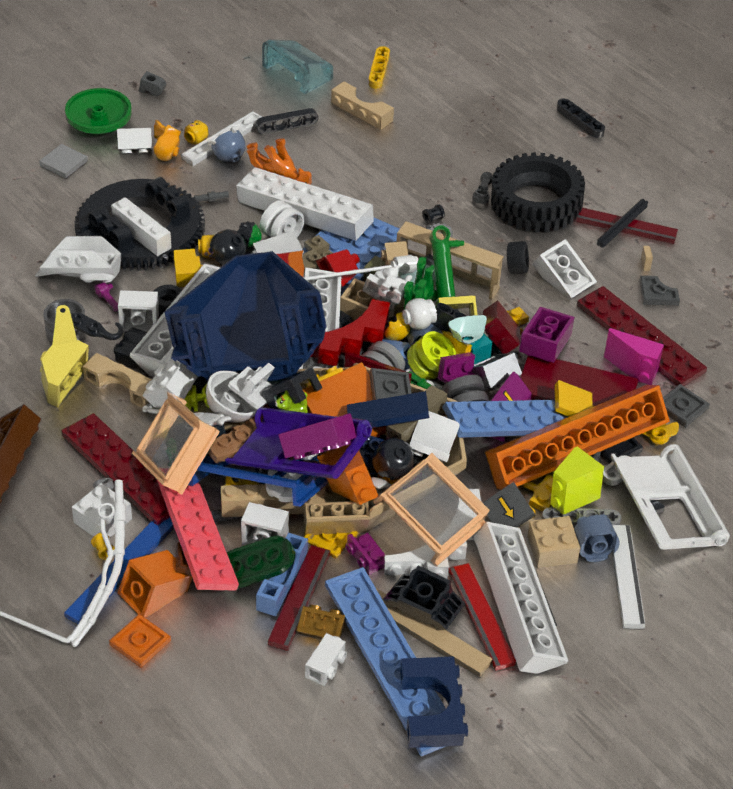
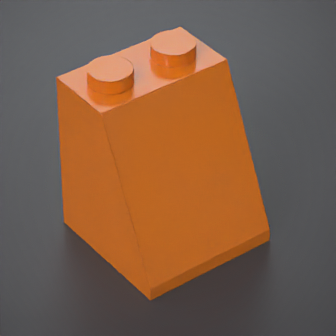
(354, 481)
(152, 582)

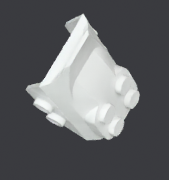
(83, 257)

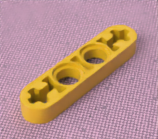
(379, 67)

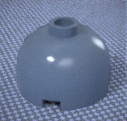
(229, 146)

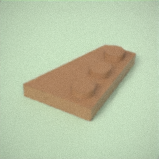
(228, 444)

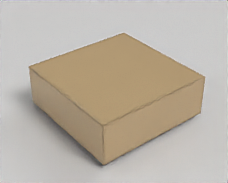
(646, 258)

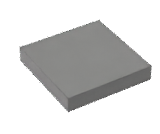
(63, 160)

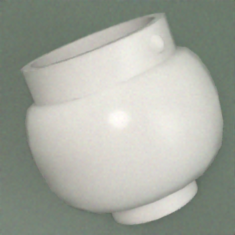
(420, 313)

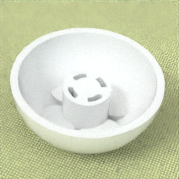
(224, 400)

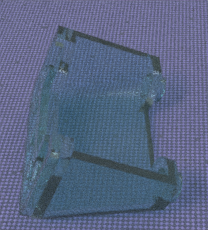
(307, 66)

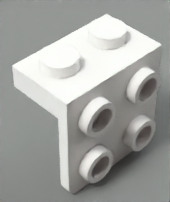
(434, 436)

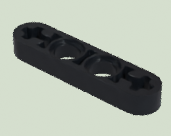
(286, 117)
(593, 128)

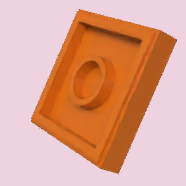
(140, 640)

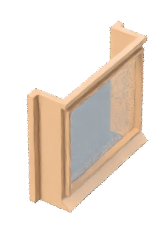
(175, 444)
(436, 507)

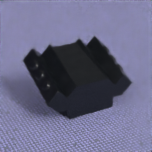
(425, 598)

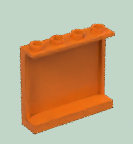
(340, 390)

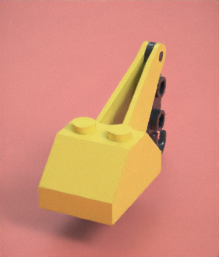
(66, 357)

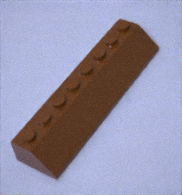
(15, 437)

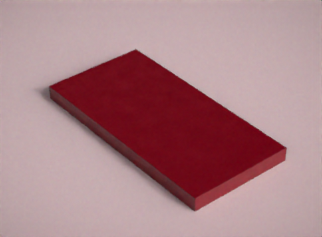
(604, 385)

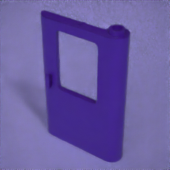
(266, 452)

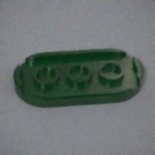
(261, 559)

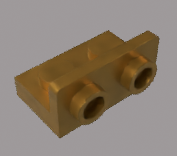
(319, 622)

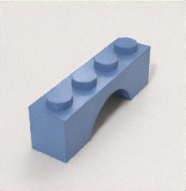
(274, 591)

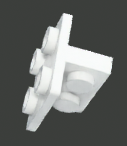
(251, 384)

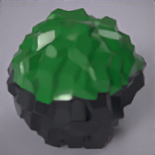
(250, 233)

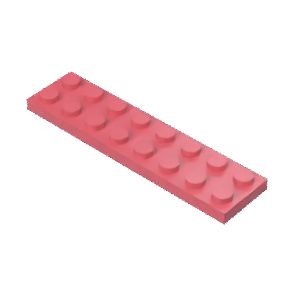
(199, 538)

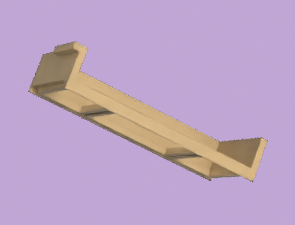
(467, 252)

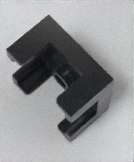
(293, 386)

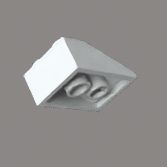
(564, 270)

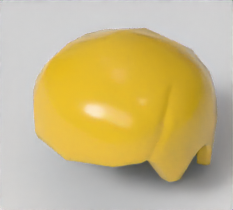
(398, 329)

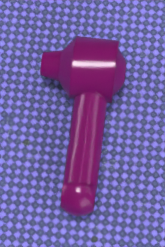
(103, 290)

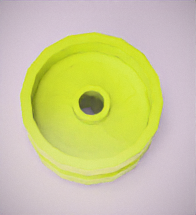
(426, 354)

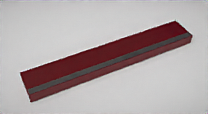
(636, 227)
(299, 596)

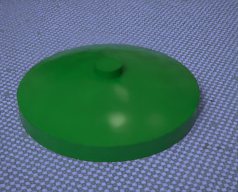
(98, 110)

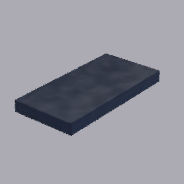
(391, 409)

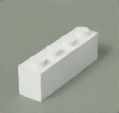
(142, 226)

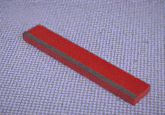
(482, 617)

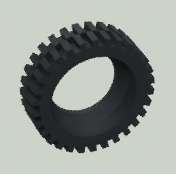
(537, 171)

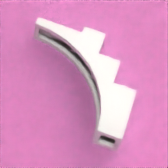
(408, 561)

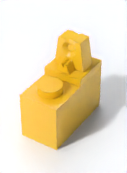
(186, 266)

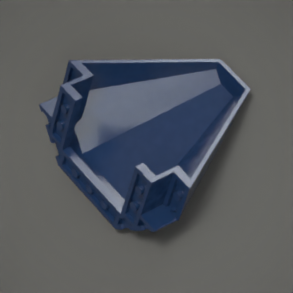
(248, 317)

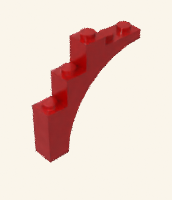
(367, 328)

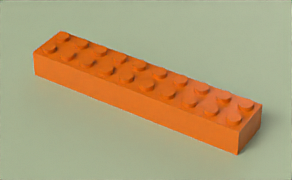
(589, 430)

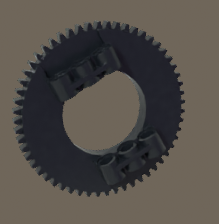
(185, 217)

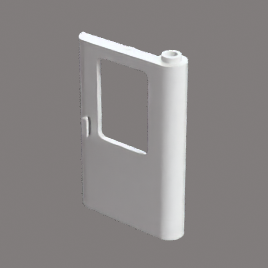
(671, 478)

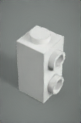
(325, 659)

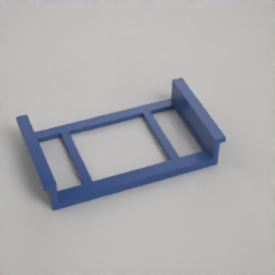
(302, 488)

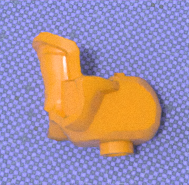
(167, 141)

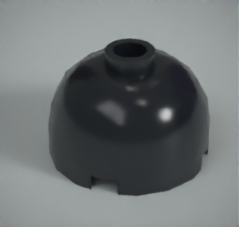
(227, 245)
(393, 458)

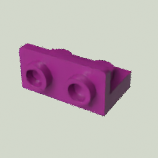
(456, 366)
(366, 552)

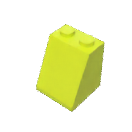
(576, 482)

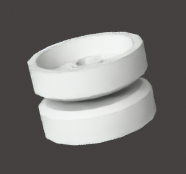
(280, 219)

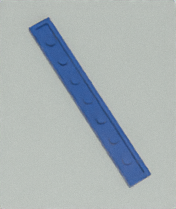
(141, 546)

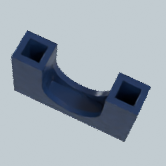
(441, 676)

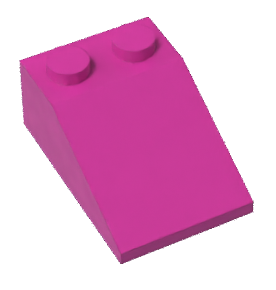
(633, 355)

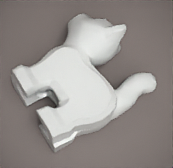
(393, 284)

